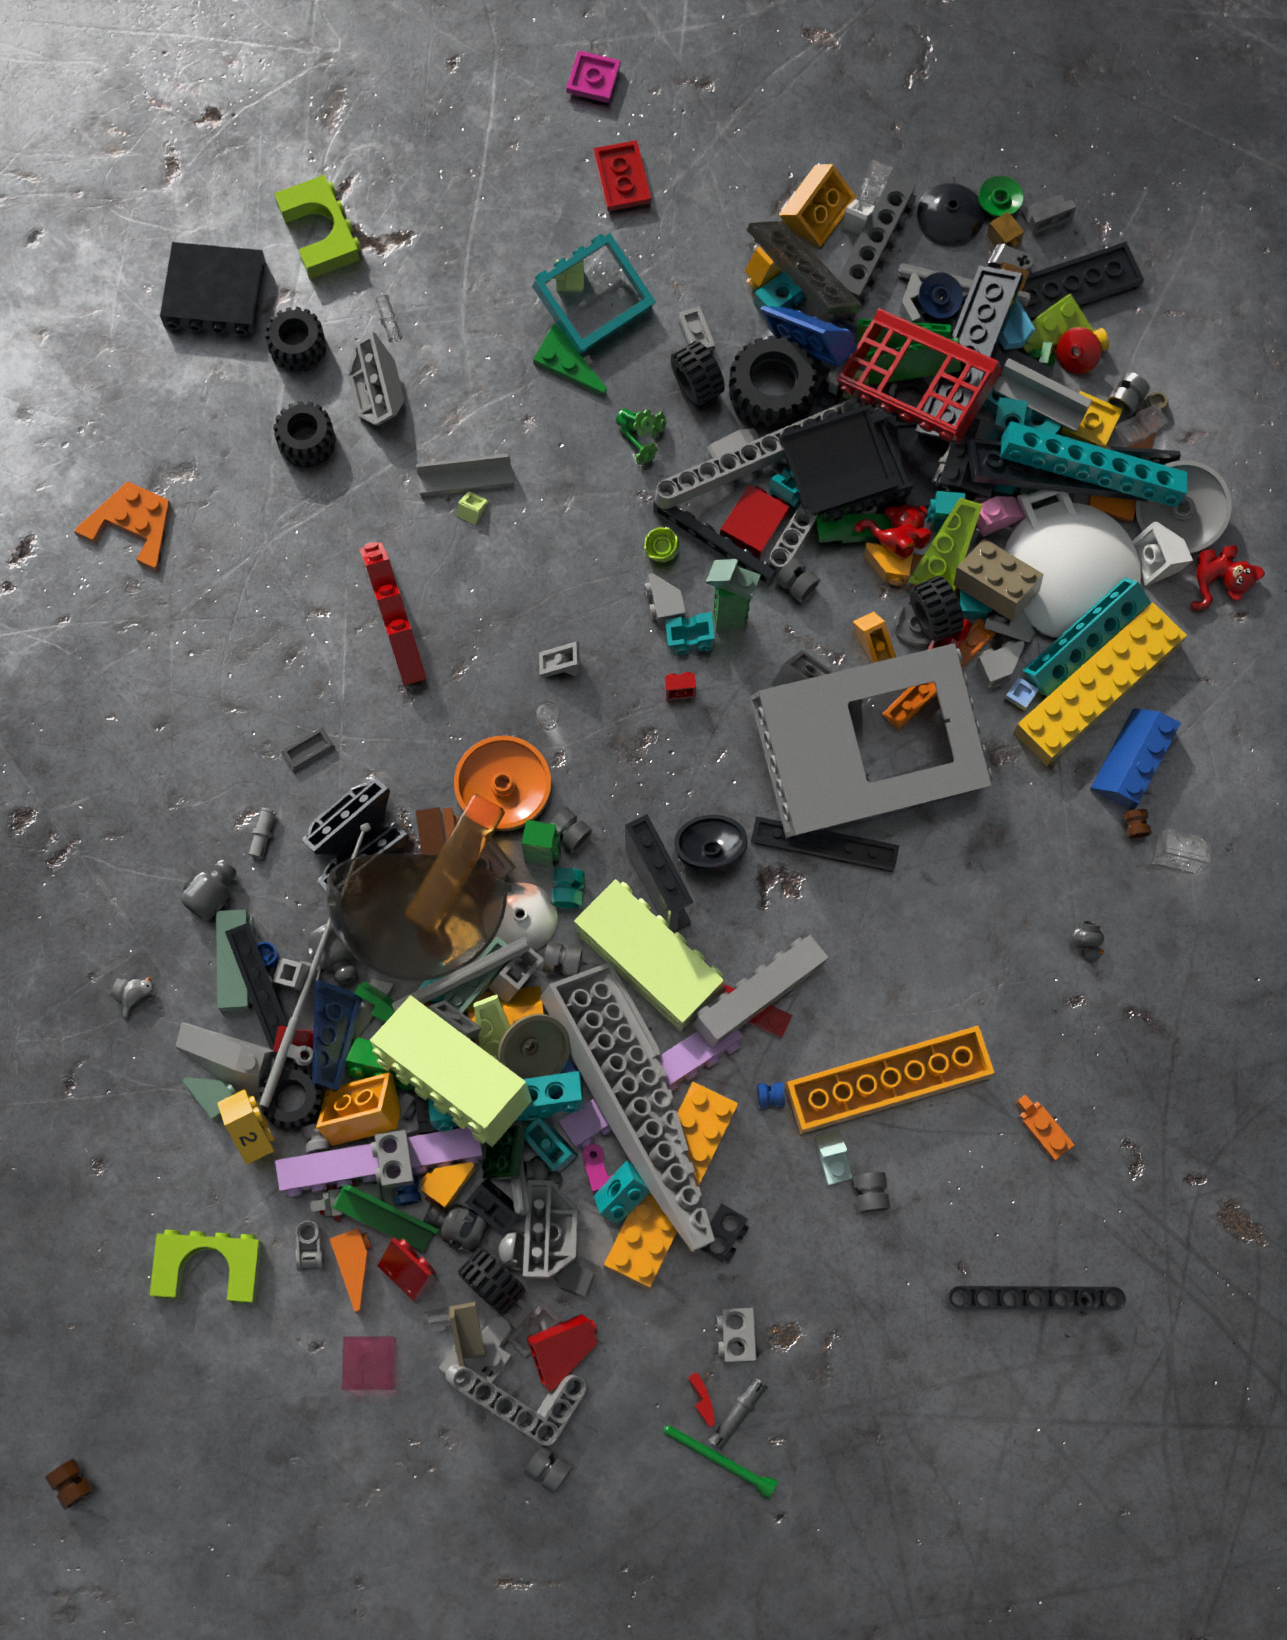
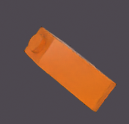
(353, 1262)

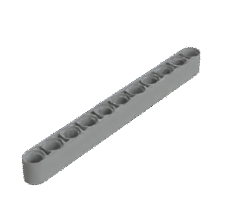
(735, 459)

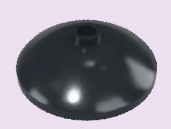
(948, 224)
(710, 842)

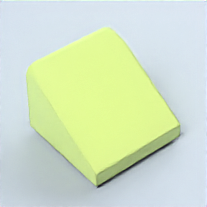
(471, 507)

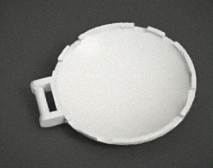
(1078, 553)

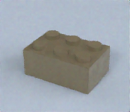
(998, 579)

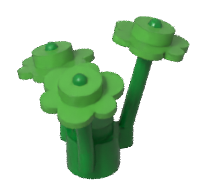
(644, 423)

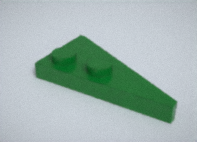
(564, 360)

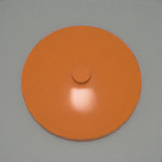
(507, 774)

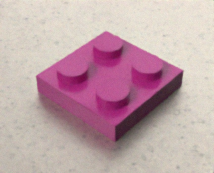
(593, 76)

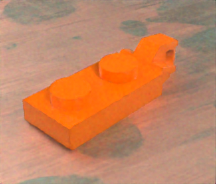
(1044, 1128)

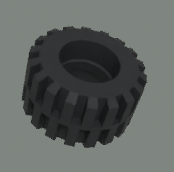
(290, 323)
(697, 373)
(304, 416)
(937, 608)
(306, 1113)
(491, 1281)

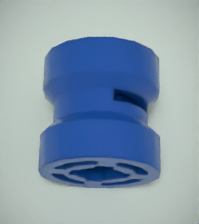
(268, 950)
(771, 1095)
(408, 1194)

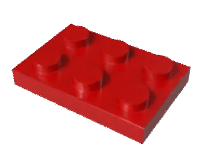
(622, 175)

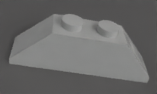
(375, 381)
(548, 1230)

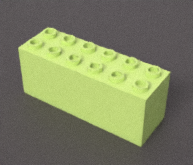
(649, 954)
(450, 1071)

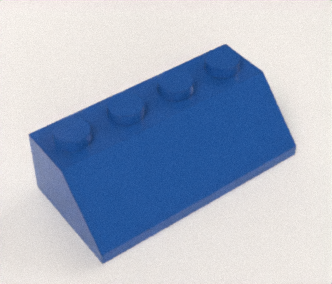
(818, 337)
(1135, 757)

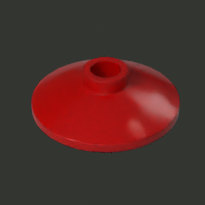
(1088, 346)

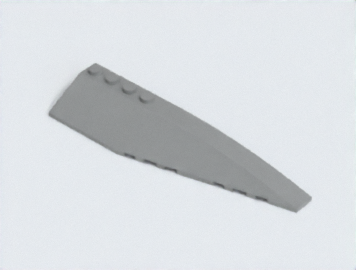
(631, 1089)

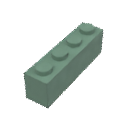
(231, 989)

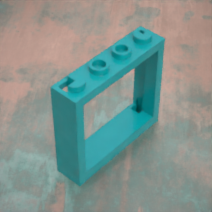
(559, 316)

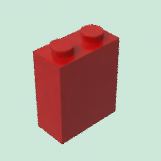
(755, 520)

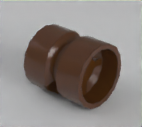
(69, 1484)

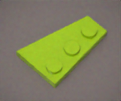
(1055, 322)

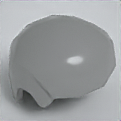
(512, 1250)

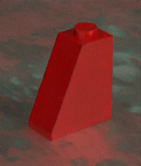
(561, 1348)

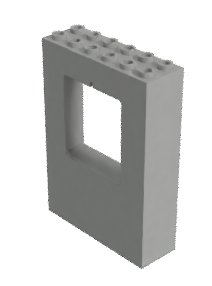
(816, 751)

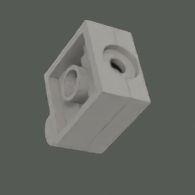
(494, 1359)

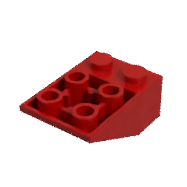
(408, 1273)

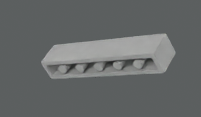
(760, 991)

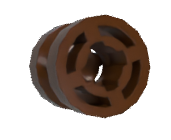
(1137, 823)

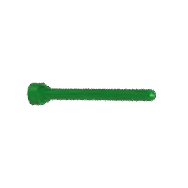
(764, 1485)

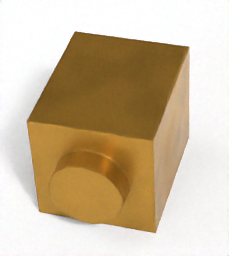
(1006, 231)

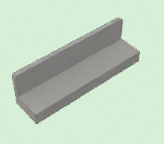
(1043, 395)
(464, 475)

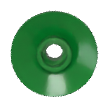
(1000, 188)

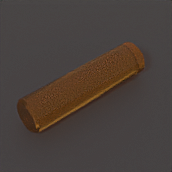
(454, 863)

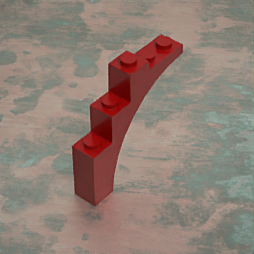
(393, 612)

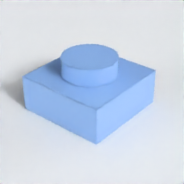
(1021, 693)

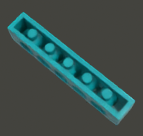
(1126, 594)
(542, 1087)

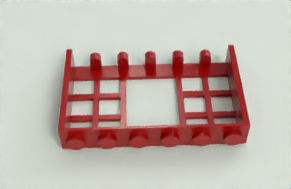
(933, 341)

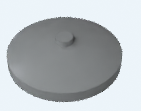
(1202, 512)

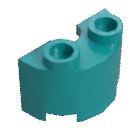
(784, 488)
(690, 633)

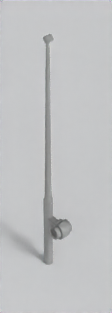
(286, 1048)

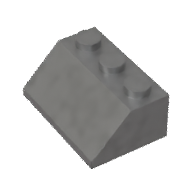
(799, 668)

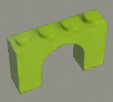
(317, 197)
(174, 1251)

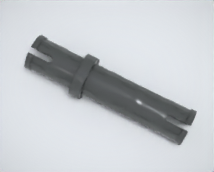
(738, 1413)

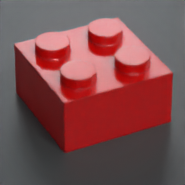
(680, 685)

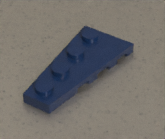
(334, 1026)

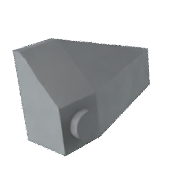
(226, 1057)

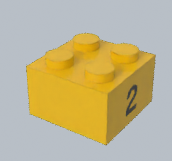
(246, 1126)

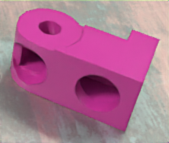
(594, 1164)

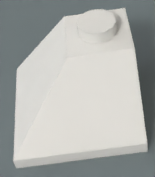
(1160, 553)

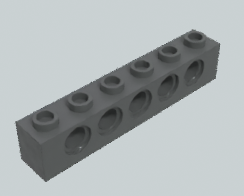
(895, 192)

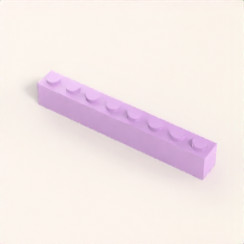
(679, 1064)
(357, 1163)

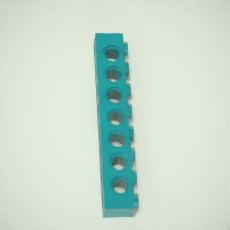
(1093, 464)

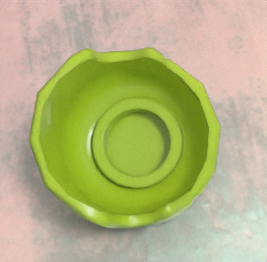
(661, 544)

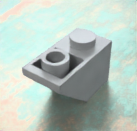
(666, 599)
(998, 665)
(292, 974)

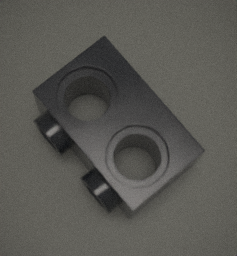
(493, 1206)
(727, 1237)

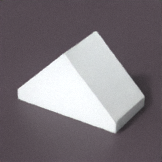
(857, 216)

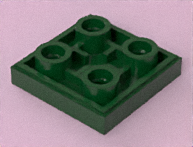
(505, 1157)

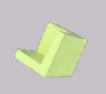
(571, 279)

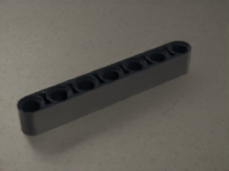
(1047, 1295)

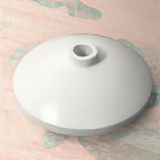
(539, 919)

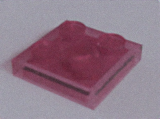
(369, 1363)

